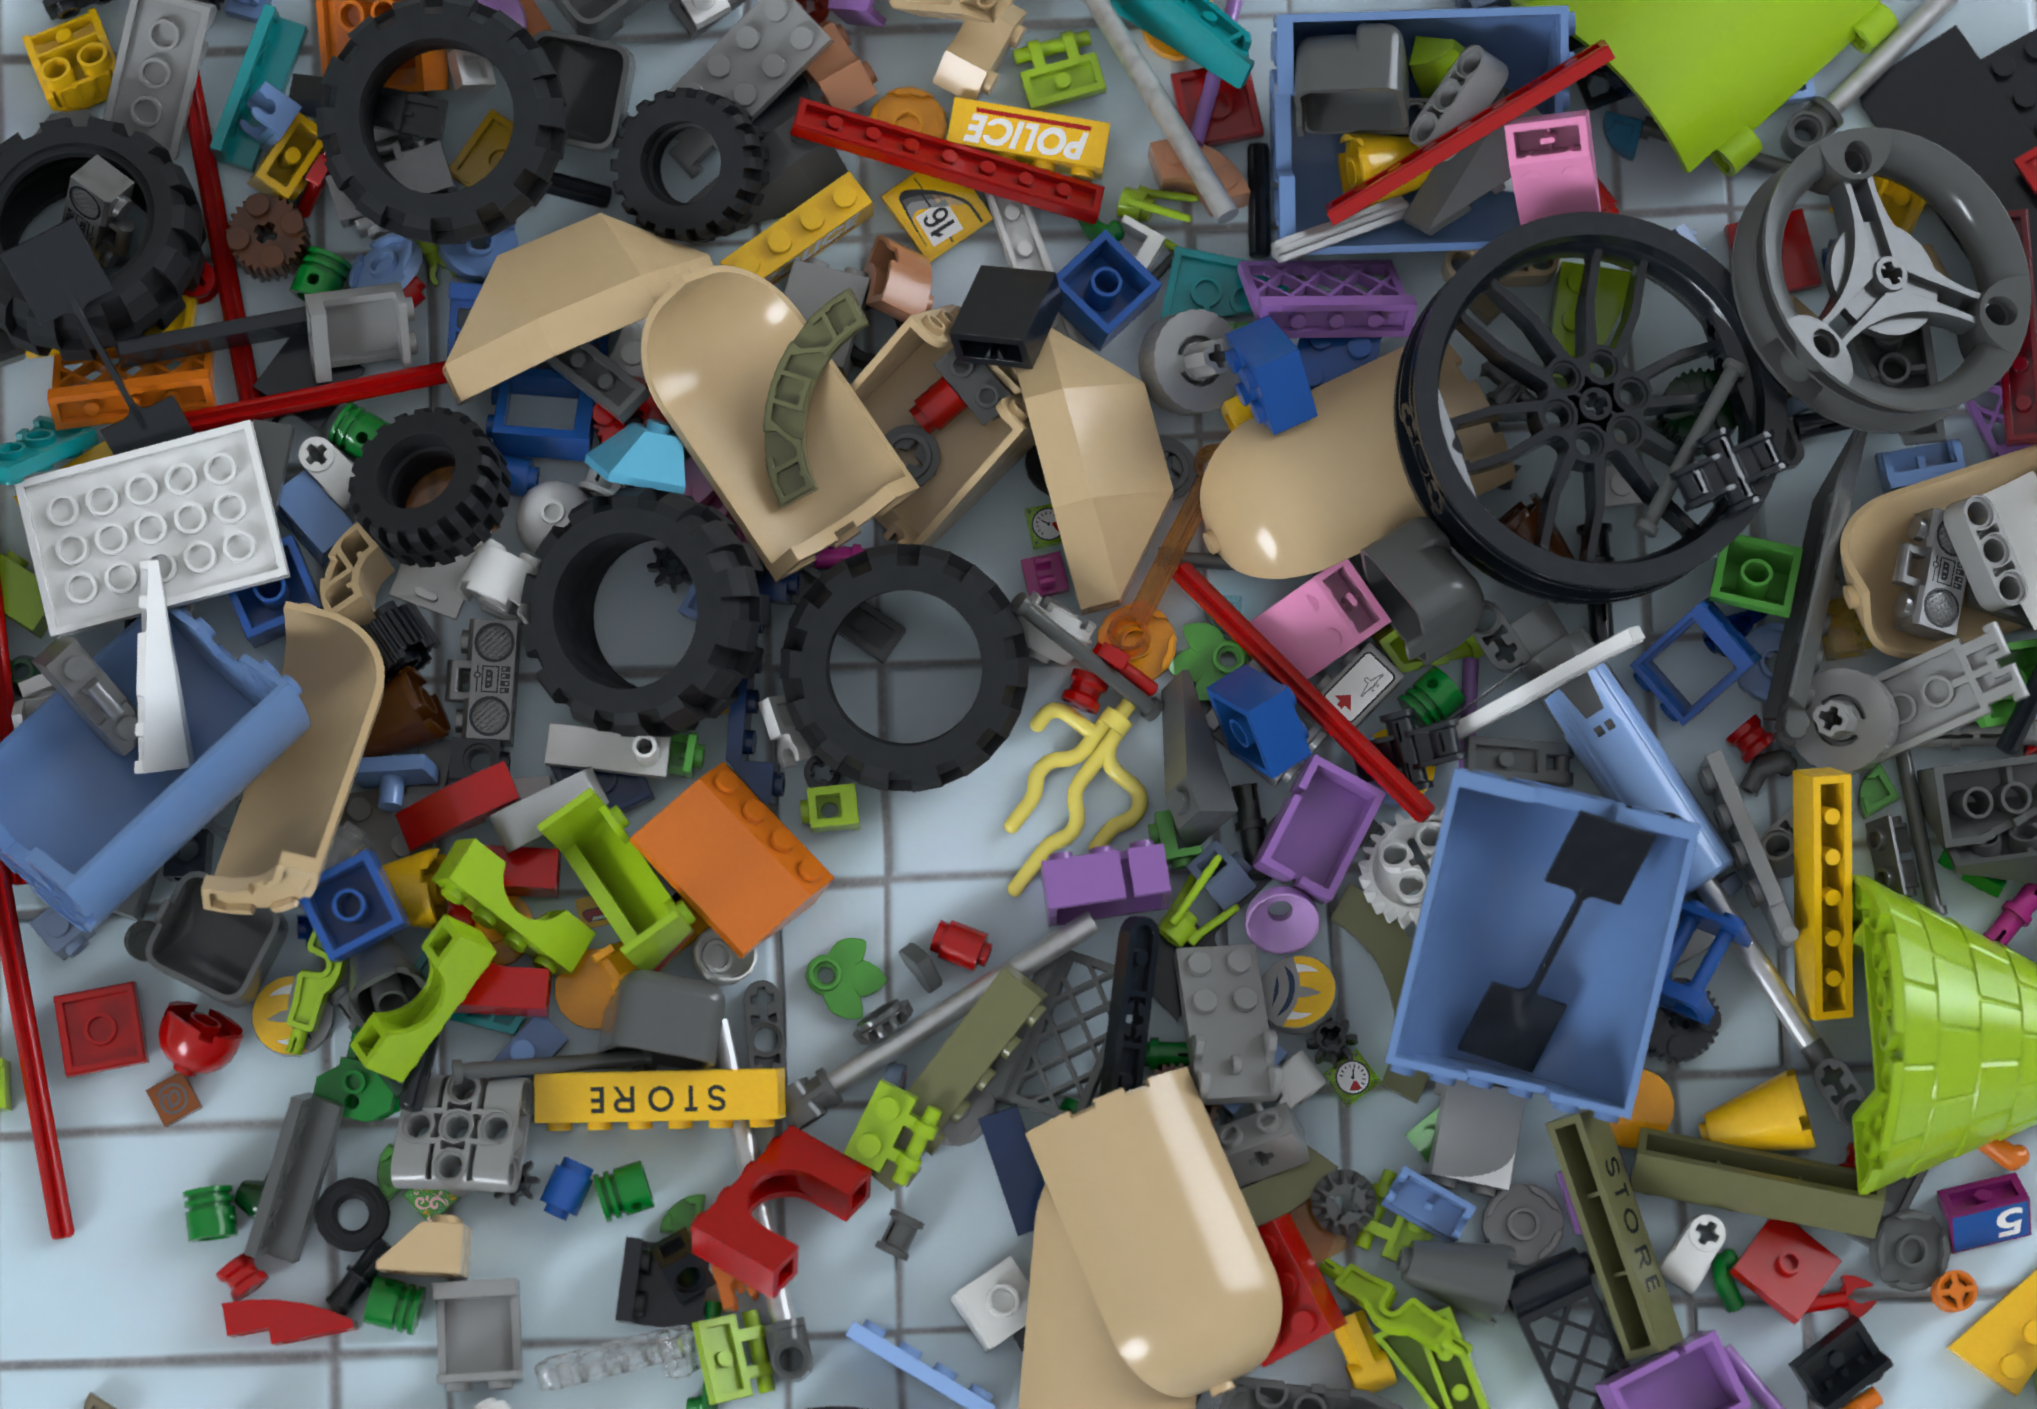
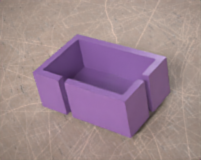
(1318, 829)
(1106, 882)
(1687, 1376)

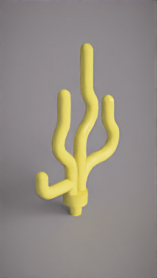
(1101, 745)

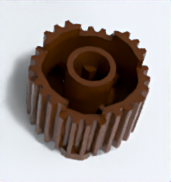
(256, 220)

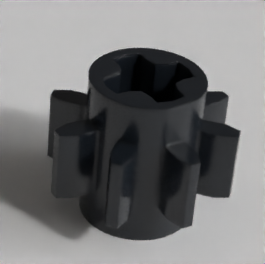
(660, 566)
(1332, 1052)
(523, 1188)

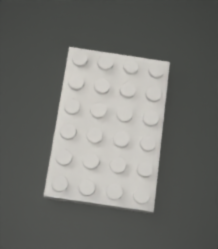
(184, 502)

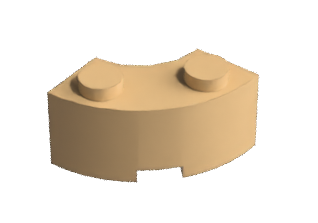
(977, 53)
(354, 576)

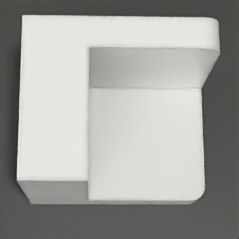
(1142, 242)

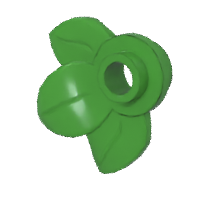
(1204, 656)
(851, 978)

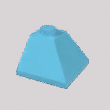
(642, 457)

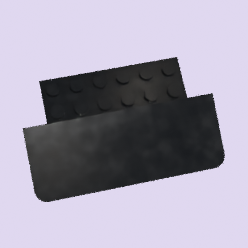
(1970, 108)

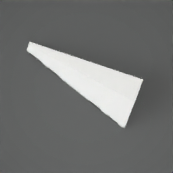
(162, 717)

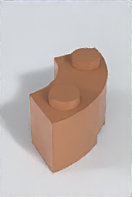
(840, 72)
(1173, 176)
(898, 280)

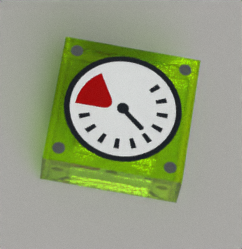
(1042, 527)
(1352, 1078)

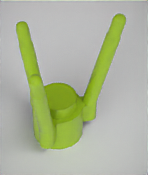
(1140, 206)
(1179, 923)

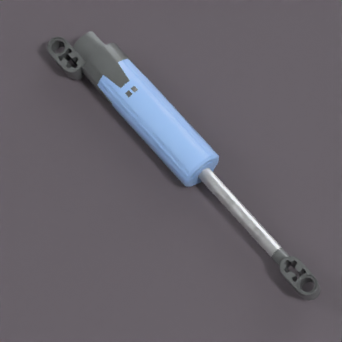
(1637, 771)

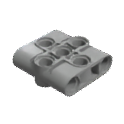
(485, 1162)

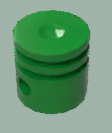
(320, 273)
(353, 429)
(1432, 697)
(624, 1191)
(210, 1213)
(394, 1305)

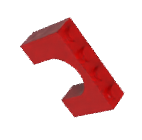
(515, 989)
(789, 1167)

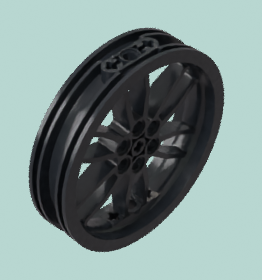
(1434, 453)

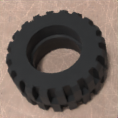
(642, 154)
(405, 455)

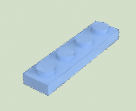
(907, 1359)

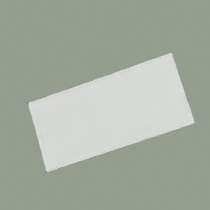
(2018, 514)

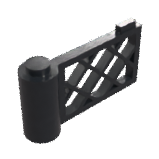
(1549, 1288)

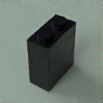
(1006, 317)

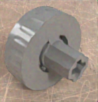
(1200, 361)
(1873, 733)

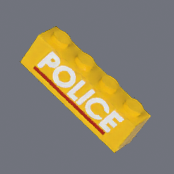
(1032, 137)
(805, 230)

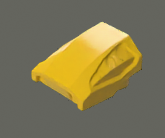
(73, 62)

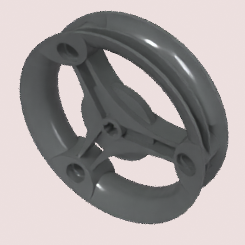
(1881, 279)

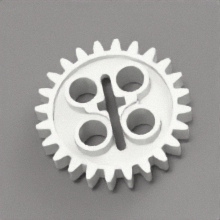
(1389, 883)

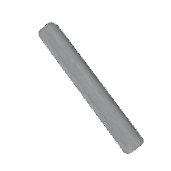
(1328, 234)

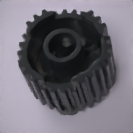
(401, 637)
(1682, 1043)

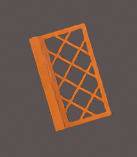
(102, 402)

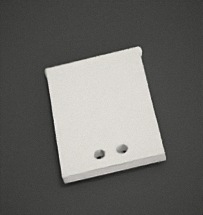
(431, 584)

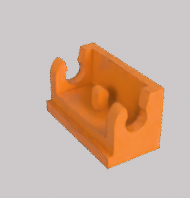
(726, 1288)

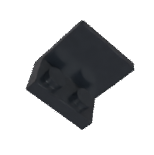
(646, 1295)

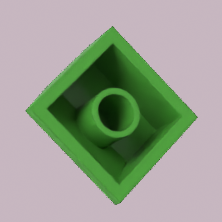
(1756, 575)

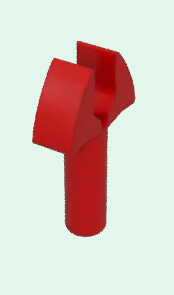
(316, 183)
(1119, 661)
(1840, 1300)

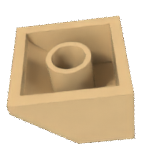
(431, 1250)

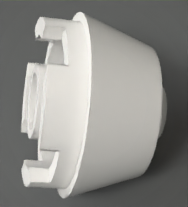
(1043, 647)

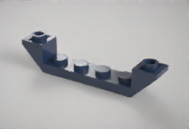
(761, 777)

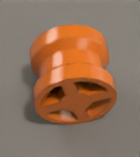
(1962, 1290)

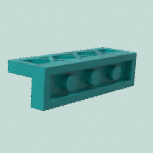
(268, 58)

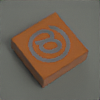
(174, 1099)

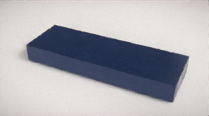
(1014, 1165)

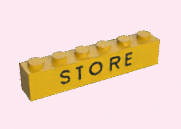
(660, 1096)

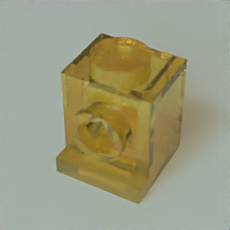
(1844, 634)

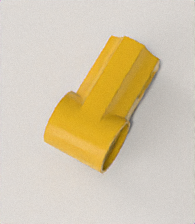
(1366, 1364)

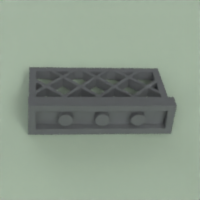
(1016, 1069)

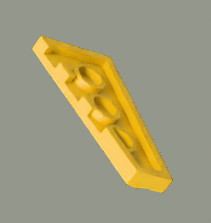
(2004, 1338)

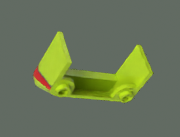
(620, 880)

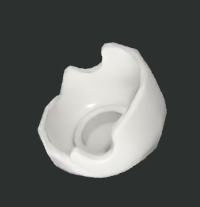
(718, 962)

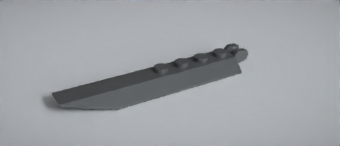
(1815, 587)

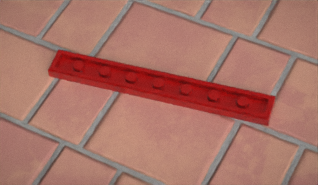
(1469, 131)
(947, 160)

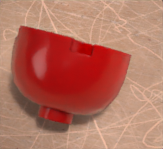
(196, 1040)

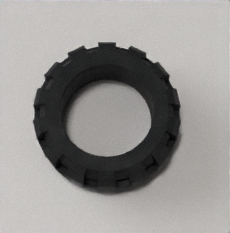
(349, 104)
(565, 597)
(809, 685)

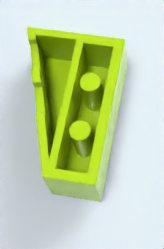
(1608, 305)
(1439, 1378)

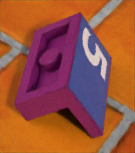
(1985, 1212)

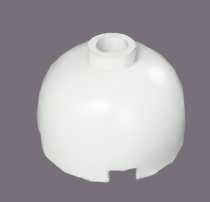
(546, 507)

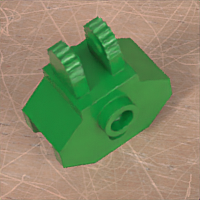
(352, 1081)

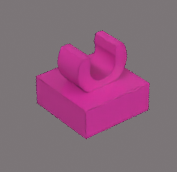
(1045, 574)

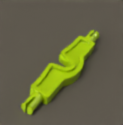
(311, 996)
(1409, 1320)

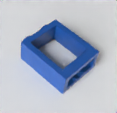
(537, 441)
(1722, 633)

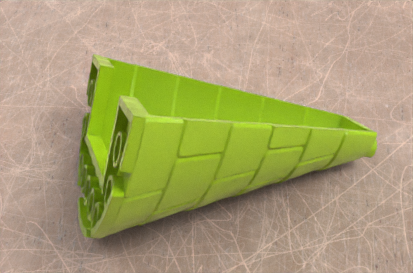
(1946, 1037)

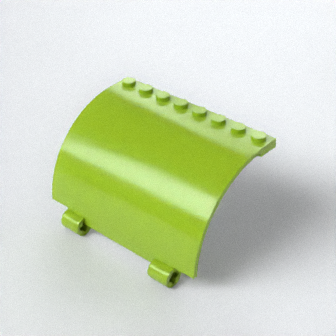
(1722, 64)

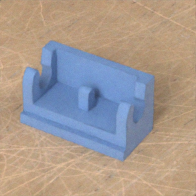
(273, 111)
(1918, 464)
(312, 516)
(1428, 1205)

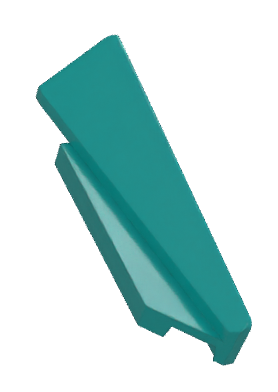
(1196, 31)

